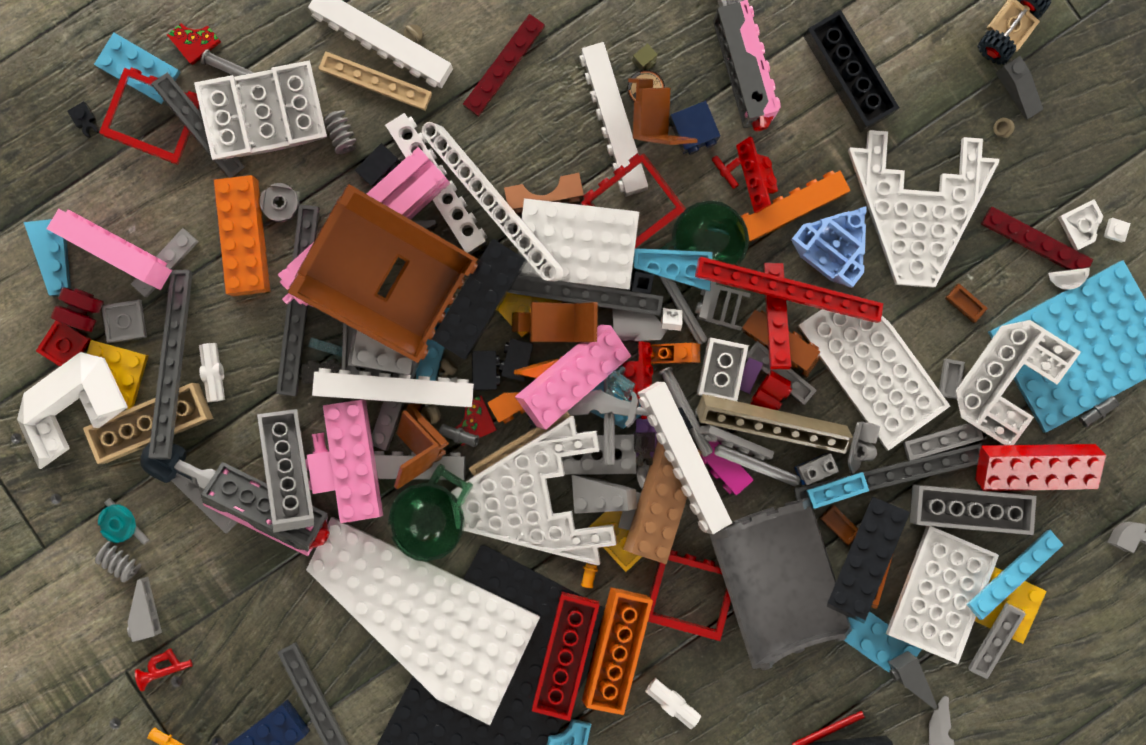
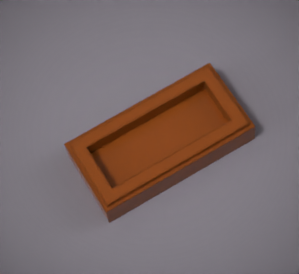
(966, 303)
(839, 524)

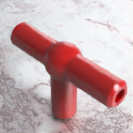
(725, 170)

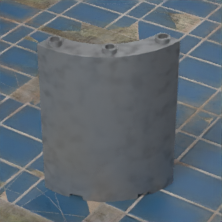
(779, 582)

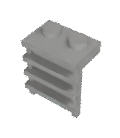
(706, 308)

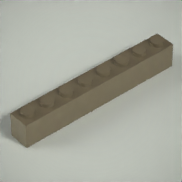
(774, 424)

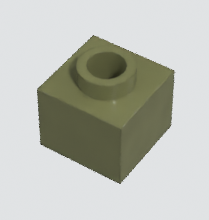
(645, 58)

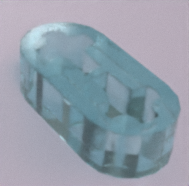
(325, 346)

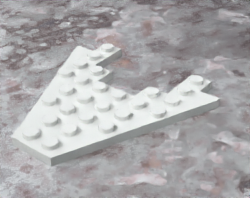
(918, 226)
(514, 501)

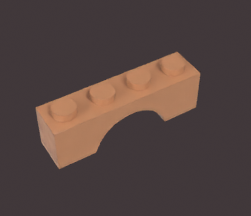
(568, 190)

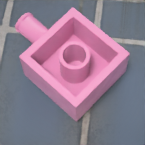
(320, 466)

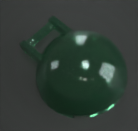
(711, 228)
(429, 518)

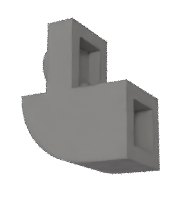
(1128, 535)

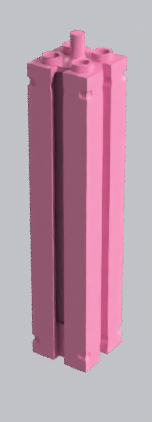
(404, 189)

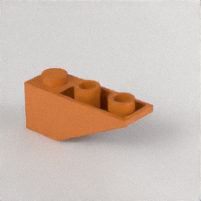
(675, 353)
(505, 407)

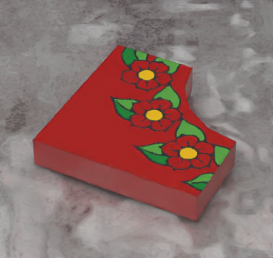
(193, 41)
(477, 419)

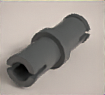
(1099, 411)
(459, 435)

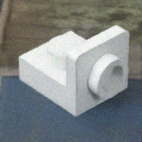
(671, 319)

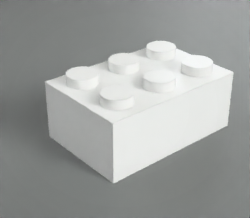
(722, 369)

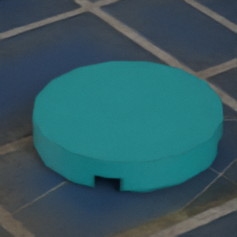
(116, 523)

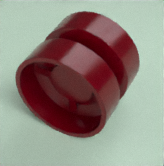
(75, 313)

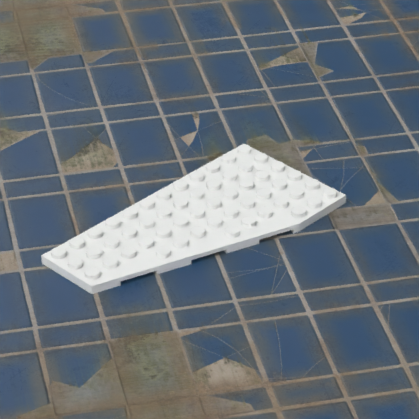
(434, 623)

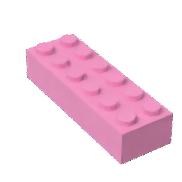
(110, 248)
(572, 377)
(353, 461)

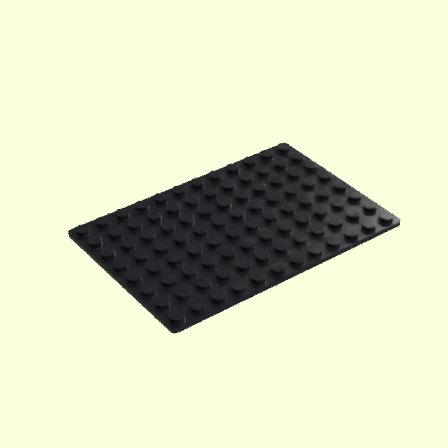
(427, 721)

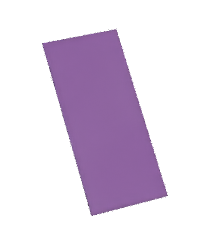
(750, 374)

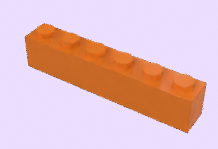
(796, 204)

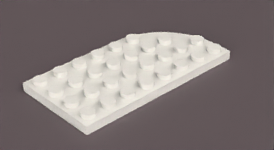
(876, 373)

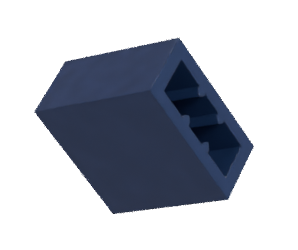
(695, 123)

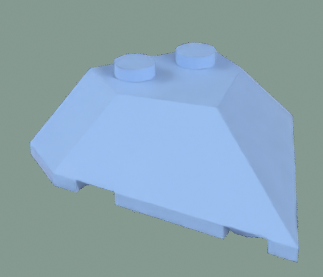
(835, 246)

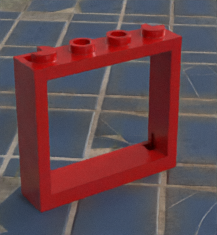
(135, 143)
(621, 172)
(679, 624)

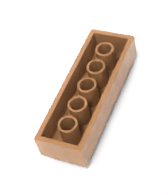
(657, 511)

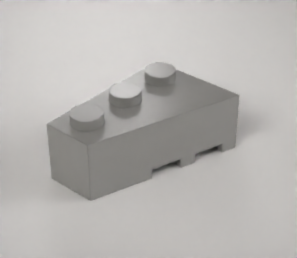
(375, 356)
(597, 495)

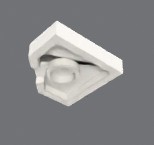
(1082, 224)

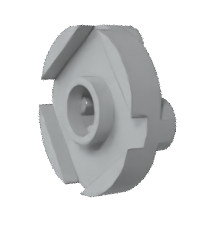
(288, 196)

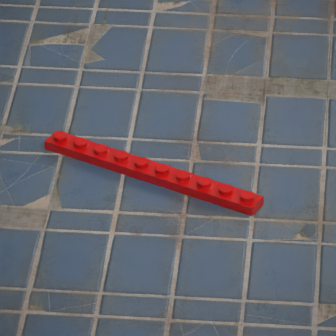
(789, 290)

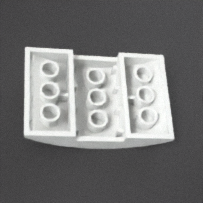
(261, 111)

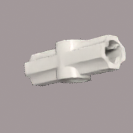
(212, 372)
(673, 703)

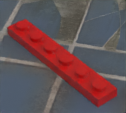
(777, 324)

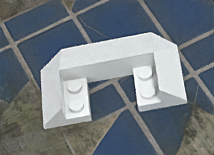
(997, 366)
(80, 377)

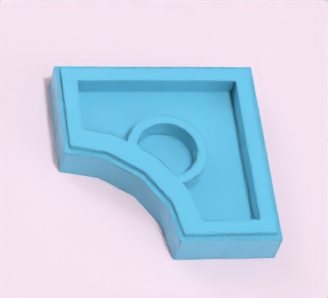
(575, 734)

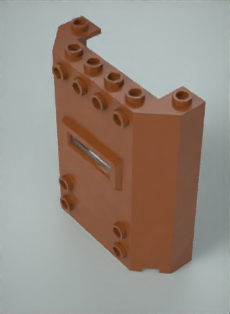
(354, 260)

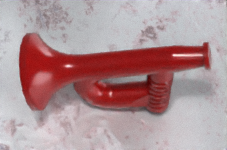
(143, 678)

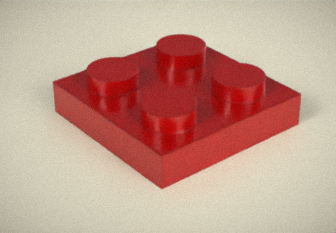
(62, 343)

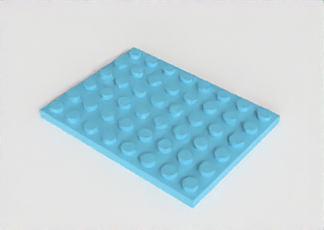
(1109, 329)

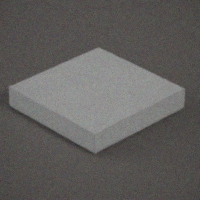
(124, 321)

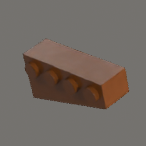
(802, 354)

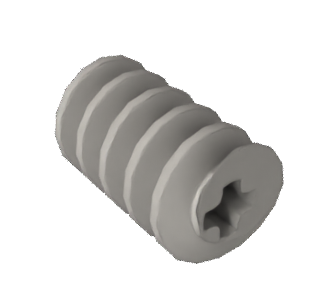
(339, 133)
(115, 563)

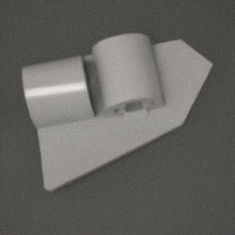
(637, 326)
(864, 435)

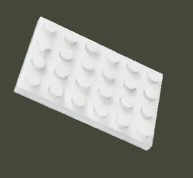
(586, 241)
(936, 591)

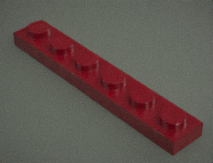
(503, 65)
(1035, 240)

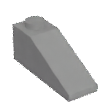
(143, 616)

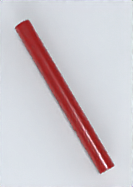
(830, 729)

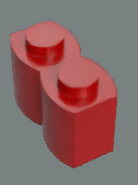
(772, 391)

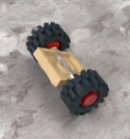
(1011, 28)

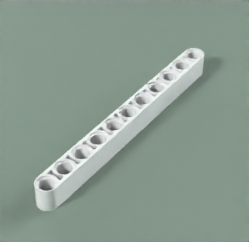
(499, 204)

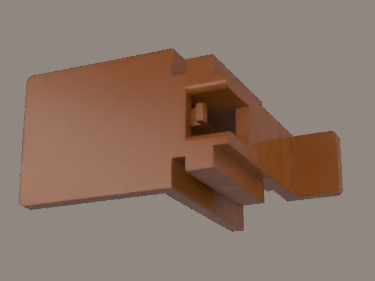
(652, 114)
(558, 322)
(422, 440)

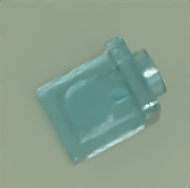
(621, 385)

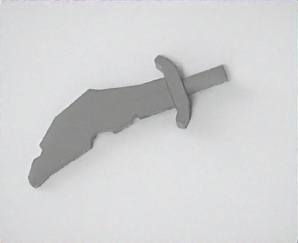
(606, 403)
(940, 724)

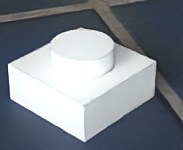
(1116, 230)

